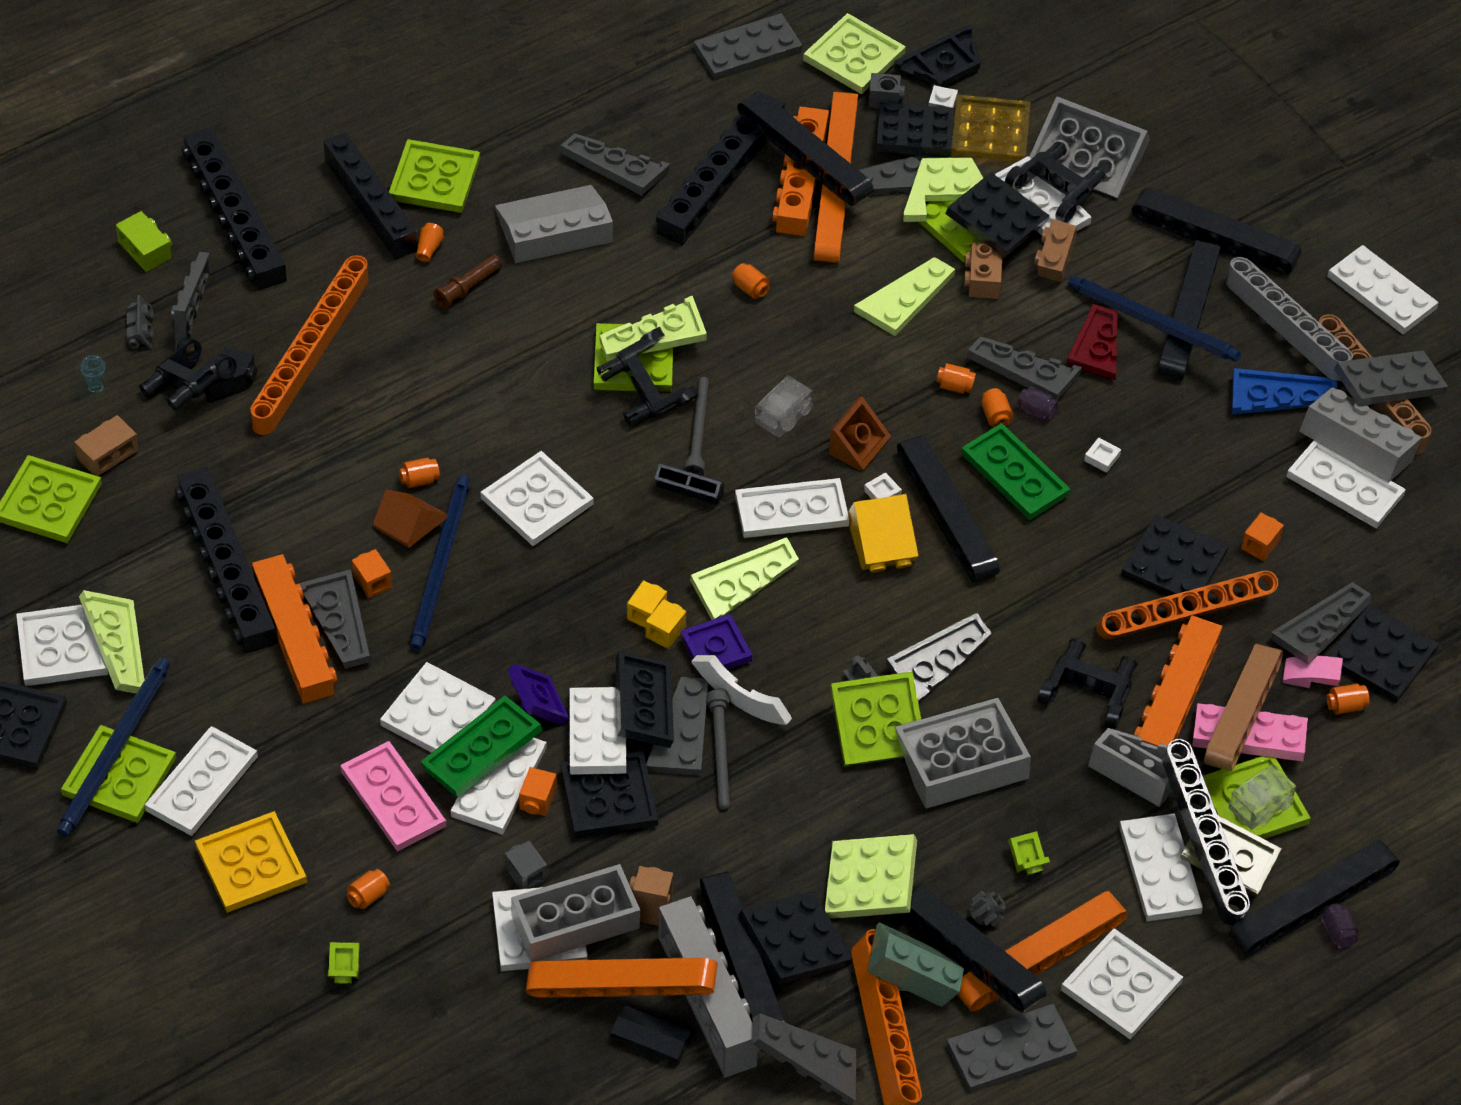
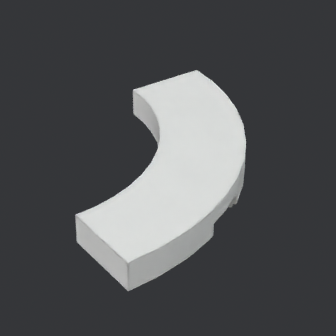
(753, 702)

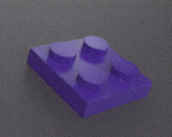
(717, 638)
(538, 694)

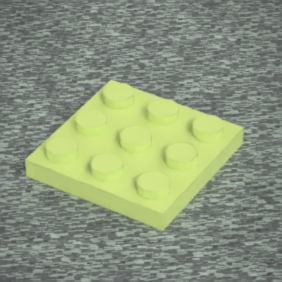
(853, 52)
(871, 876)

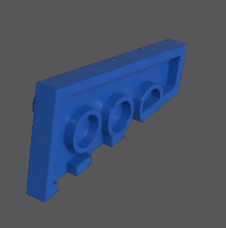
(1275, 391)

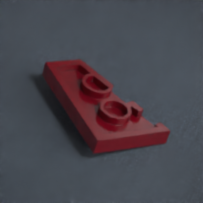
(1096, 343)

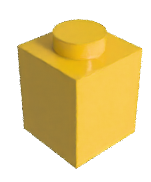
(644, 602)
(665, 623)

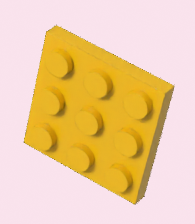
(250, 861)

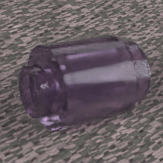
(1038, 403)
(1340, 925)

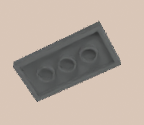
(747, 46)
(1390, 378)
(1011, 1048)

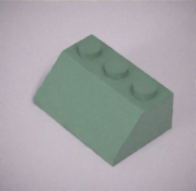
(914, 966)

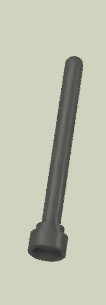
(695, 463)
(717, 703)

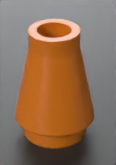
(429, 240)

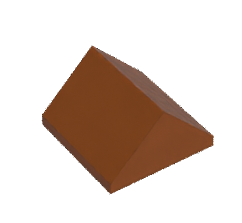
(858, 435)
(406, 517)

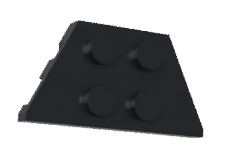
(943, 59)

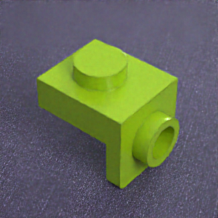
(1028, 853)
(344, 962)

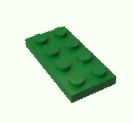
(1015, 471)
(481, 746)

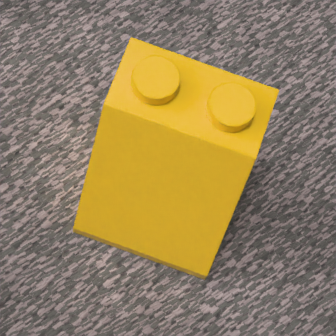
(883, 533)

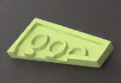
(902, 299)
(679, 324)
(738, 579)
(117, 637)

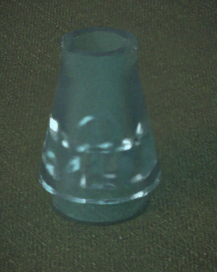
(93, 371)

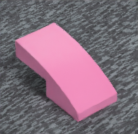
(1321, 670)

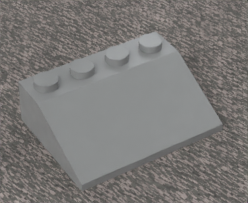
(1093, 141)
(555, 223)
(963, 752)

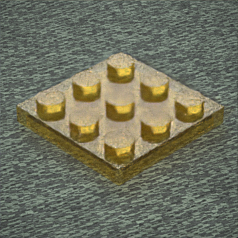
(990, 128)

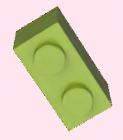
(144, 241)

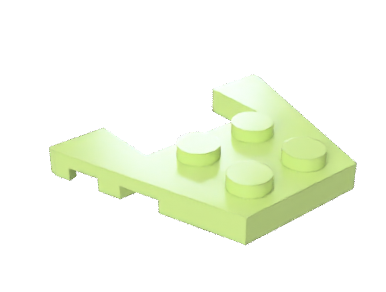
(939, 181)

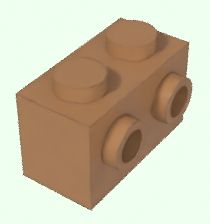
(1057, 249)
(984, 272)
(106, 445)
(652, 890)

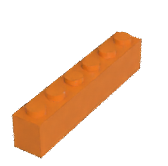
(294, 630)
(1180, 682)

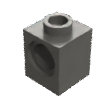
(885, 89)
(525, 866)

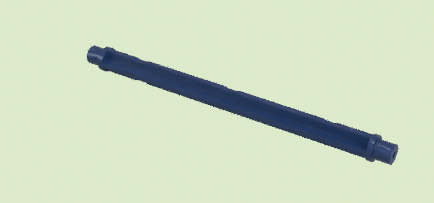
(1154, 318)
(439, 563)
(113, 747)

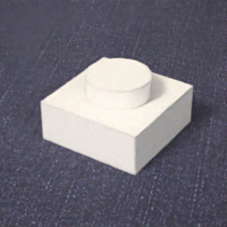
(943, 97)
(1102, 455)
(882, 487)

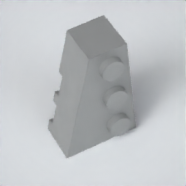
(1133, 764)

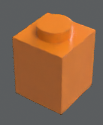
(1262, 536)
(371, 573)
(537, 791)

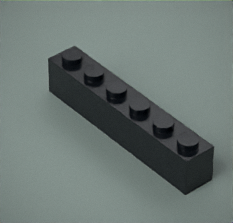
(370, 196)

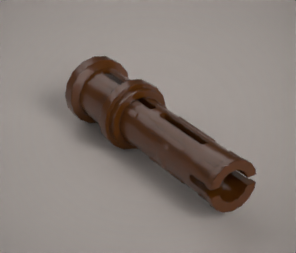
(459, 286)

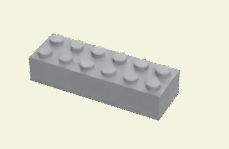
(721, 1014)

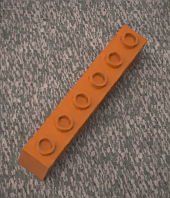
(799, 185)

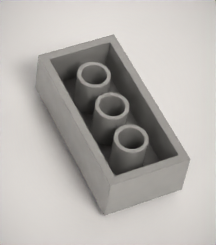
(1360, 434)
(575, 912)

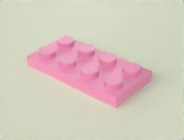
(1270, 737)
(393, 796)

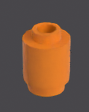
(750, 280)
(955, 378)
(996, 407)
(419, 472)
(1348, 698)
(367, 889)

